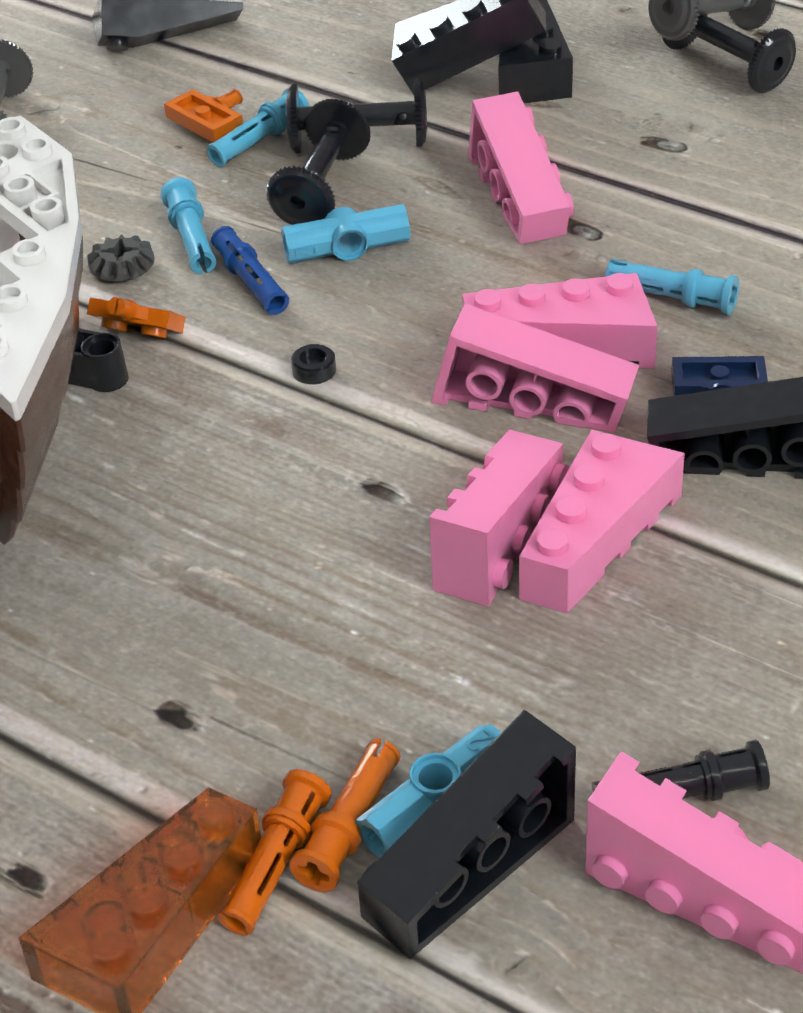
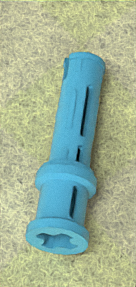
(269, 120)
(186, 215)
(690, 287)

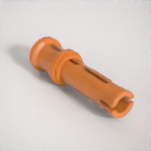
(285, 829)
(336, 831)

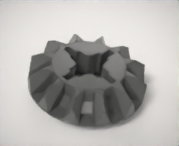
(135, 259)

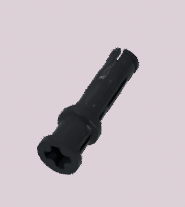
(716, 773)

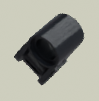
(98, 362)

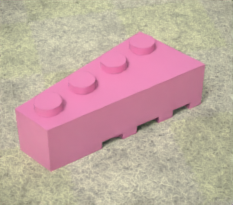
(518, 168)
(594, 312)
(531, 372)
(594, 515)
(494, 516)
(694, 864)

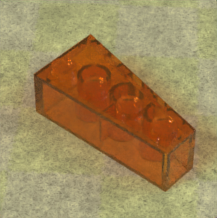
(146, 910)

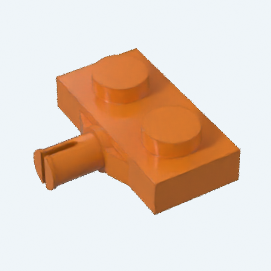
(206, 114)
(120, 312)

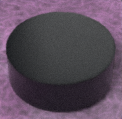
(313, 364)

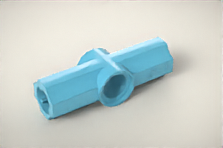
(329, 235)
(428, 781)

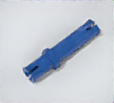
(269, 292)

